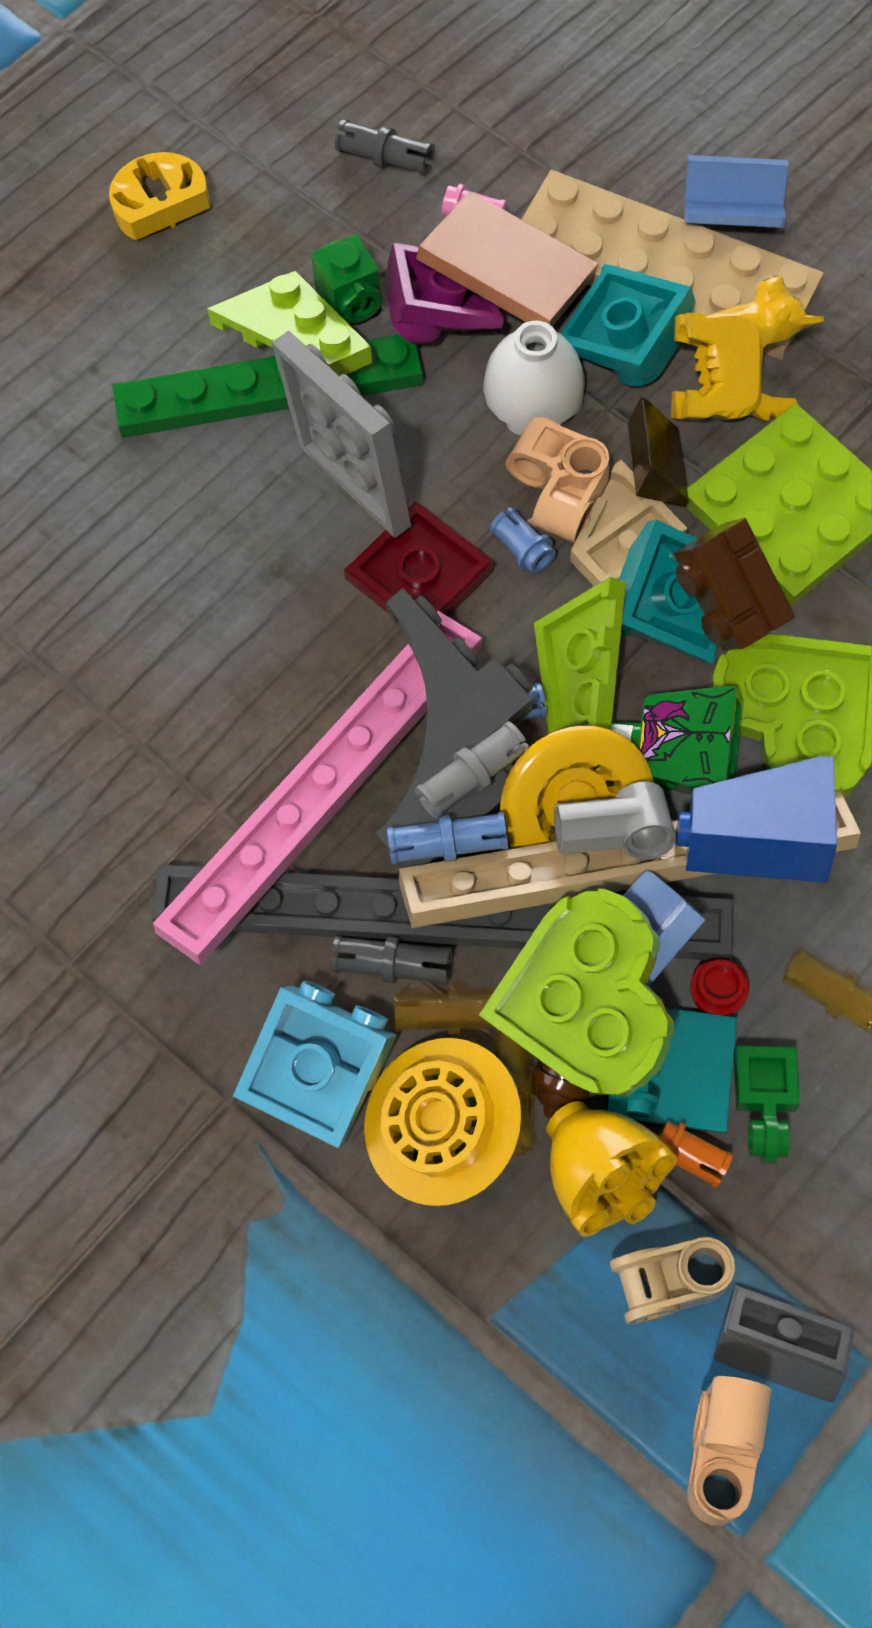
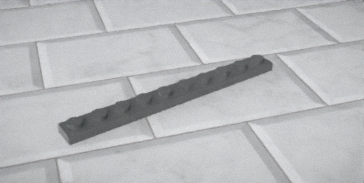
(377, 910)

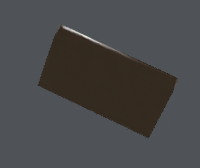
(656, 456)

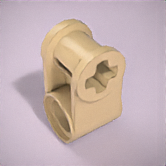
(669, 1279)

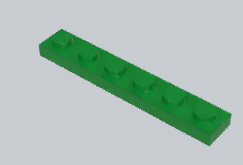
(246, 389)

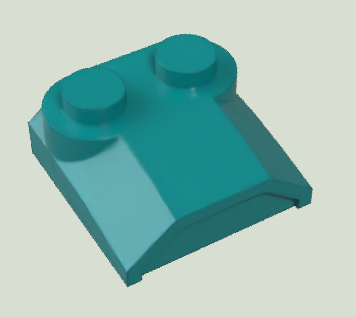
(629, 323)
(654, 599)

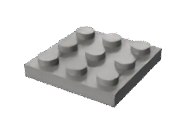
(343, 432)

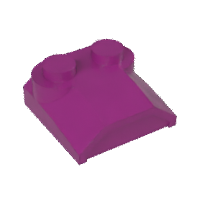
(428, 301)

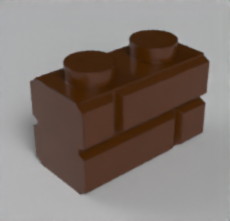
(732, 585)

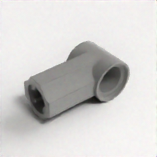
(631, 820)

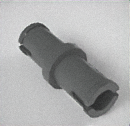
(384, 147)
(391, 959)

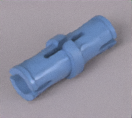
(447, 838)

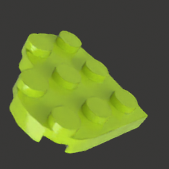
(805, 701)
(584, 995)

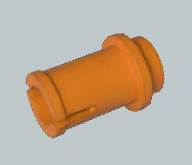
(696, 1154)

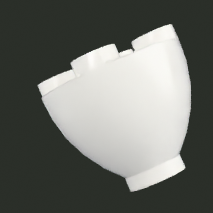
(534, 376)

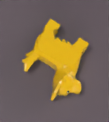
(732, 354)

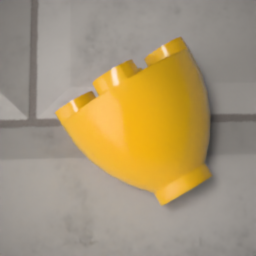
(605, 1166)

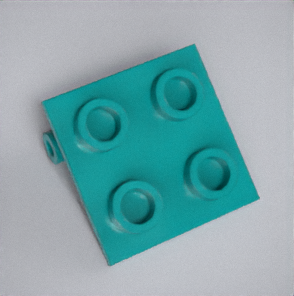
(693, 1078)

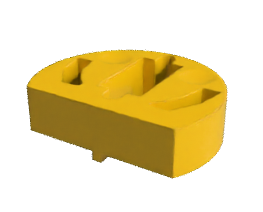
(143, 216)

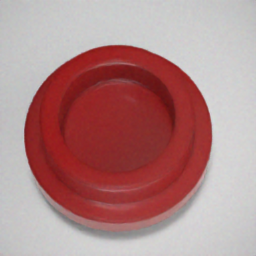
(719, 987)

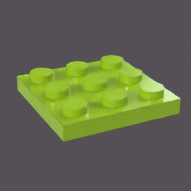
(799, 495)

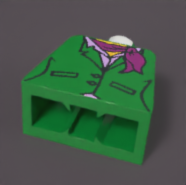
(688, 736)

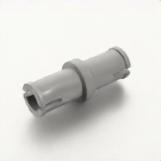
(471, 769)

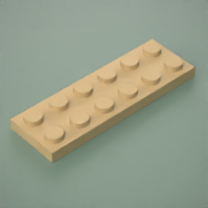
(664, 246)

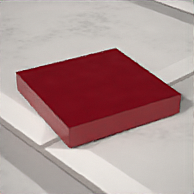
(423, 561)

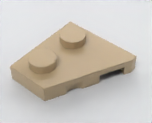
(615, 525)

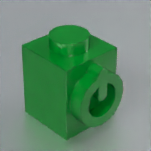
(348, 279)

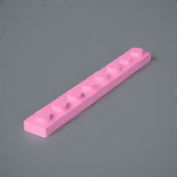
(301, 805)

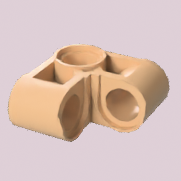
(550, 460)
(728, 1443)

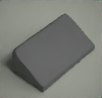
(784, 1344)

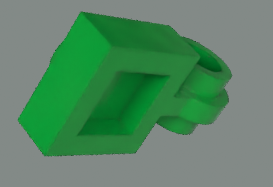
(769, 1084)

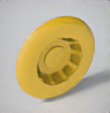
(562, 772)
(439, 1118)

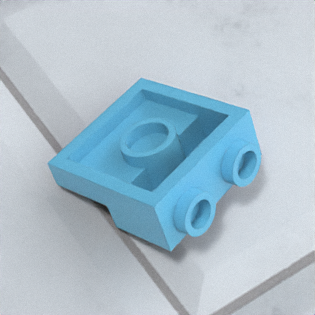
(315, 1062)

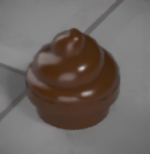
(554, 1090)

